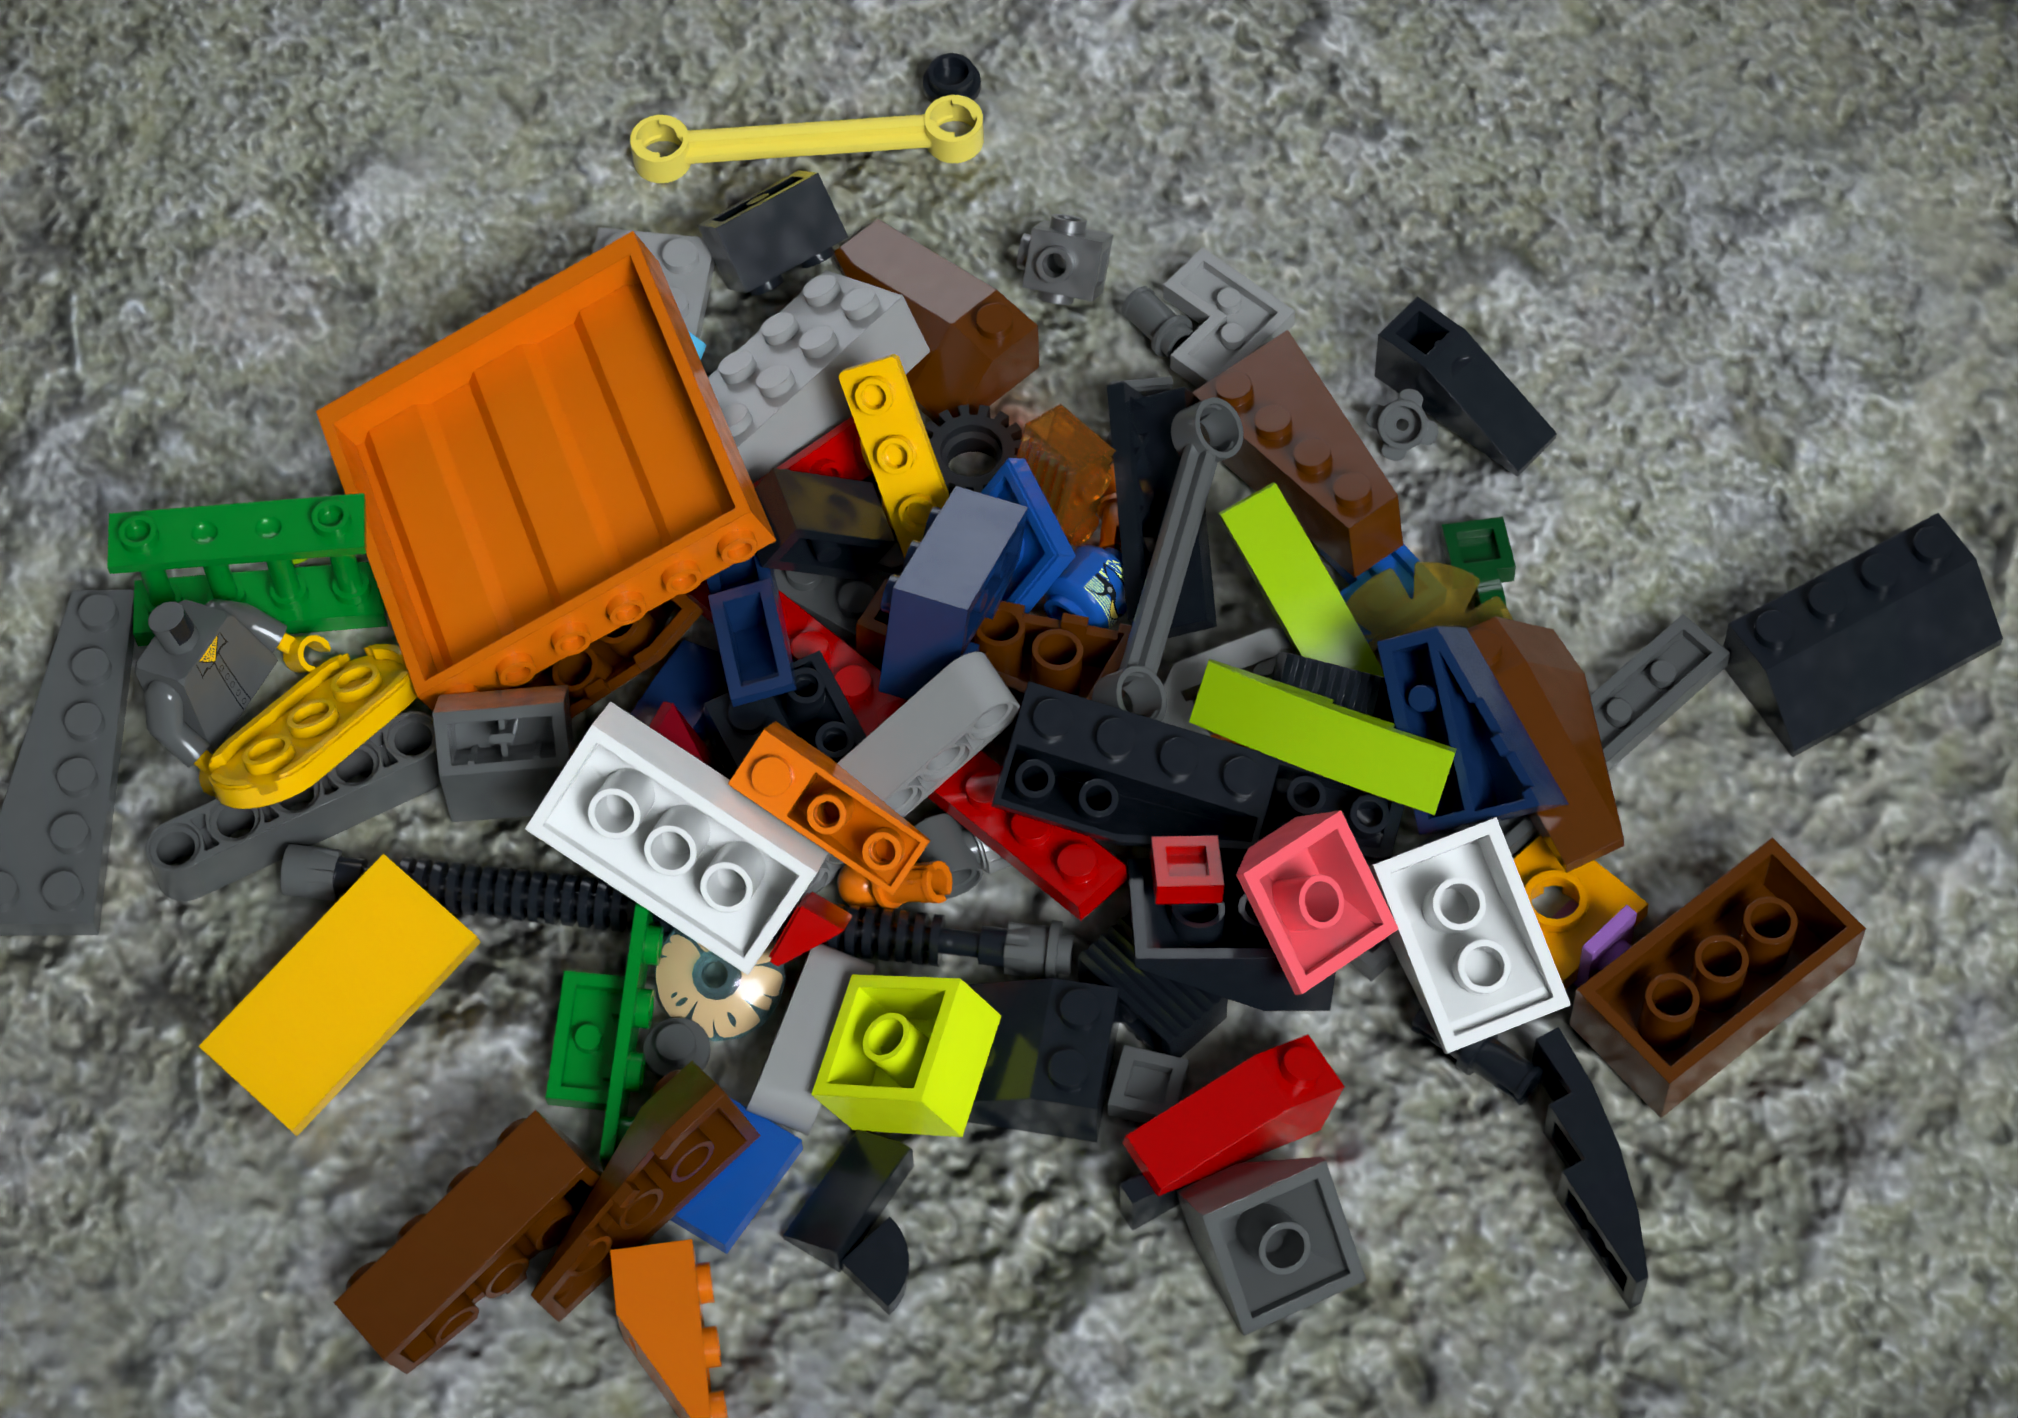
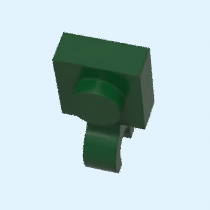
(1483, 551)

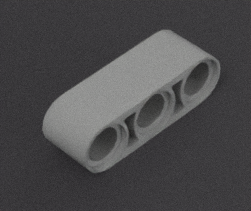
(802, 1039)

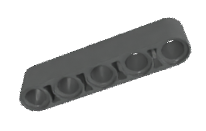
(332, 810)

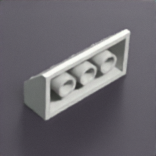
(676, 838)

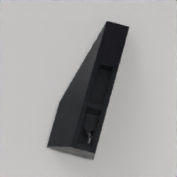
(1146, 779)

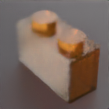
(1069, 468)

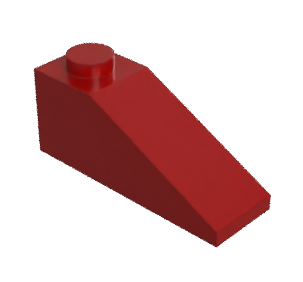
(1238, 1116)

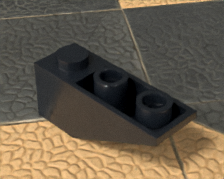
(1460, 386)

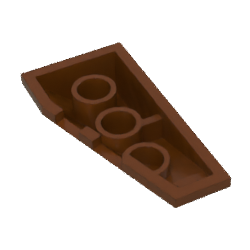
(973, 331)
(1558, 714)
(661, 1164)

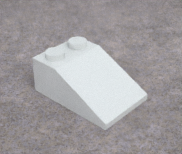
(1469, 936)

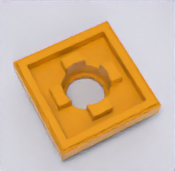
(1591, 886)

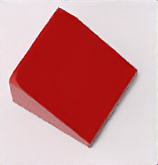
(809, 926)

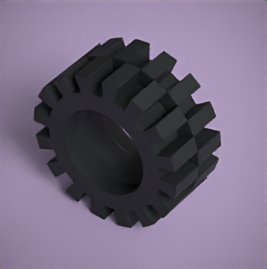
(972, 434)

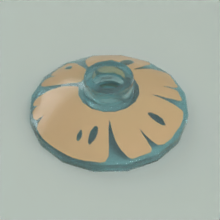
(725, 1011)

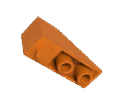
(829, 807)
(662, 1322)

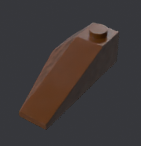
(619, 654)

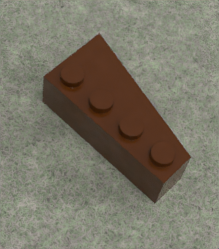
(1310, 452)
(1023, 647)

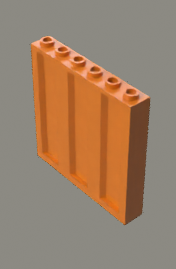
(544, 476)

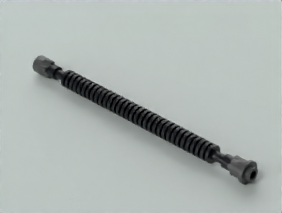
(1020, 948)

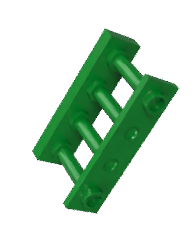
(253, 532)

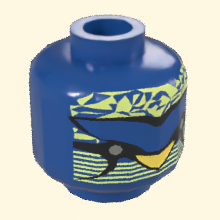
(1090, 587)

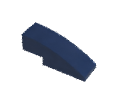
(751, 632)

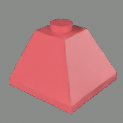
(1314, 897)

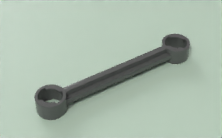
(1172, 554)

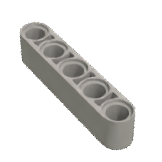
(928, 740)

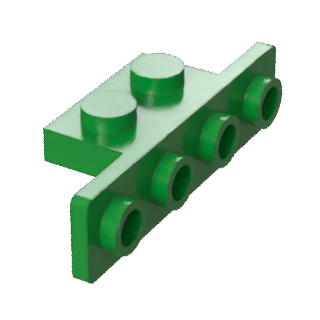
(598, 1033)

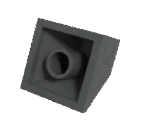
(1271, 1237)

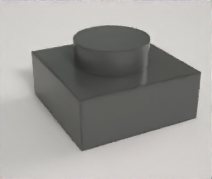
(1146, 1084)

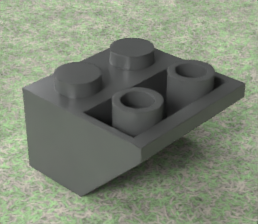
(501, 749)

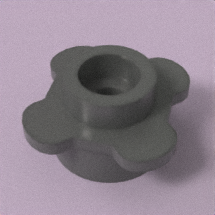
(1419, 429)

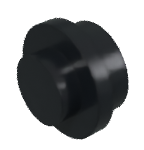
(951, 76)

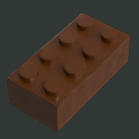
(1716, 977)

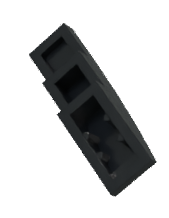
(1596, 1181)

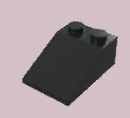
(1214, 945)
(1048, 1057)

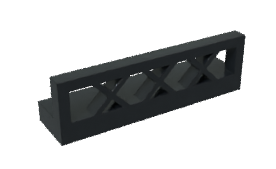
(1144, 480)

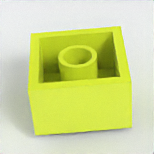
(906, 1055)

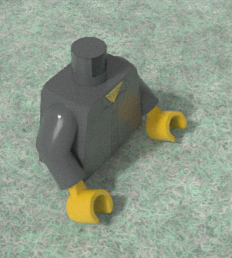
(207, 671)

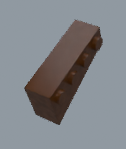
(470, 1243)

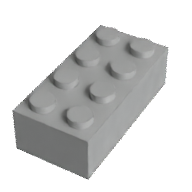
(785, 379)

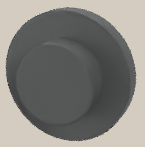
(674, 1045)

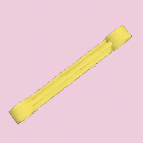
(807, 139)

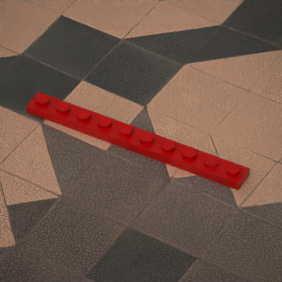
(1057, 860)

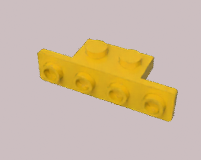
(895, 445)

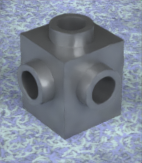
(1083, 251)

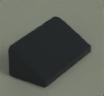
(850, 1197)

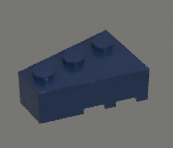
(948, 587)
(1451, 696)

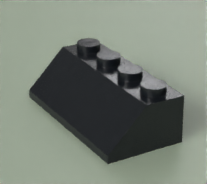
(1863, 634)

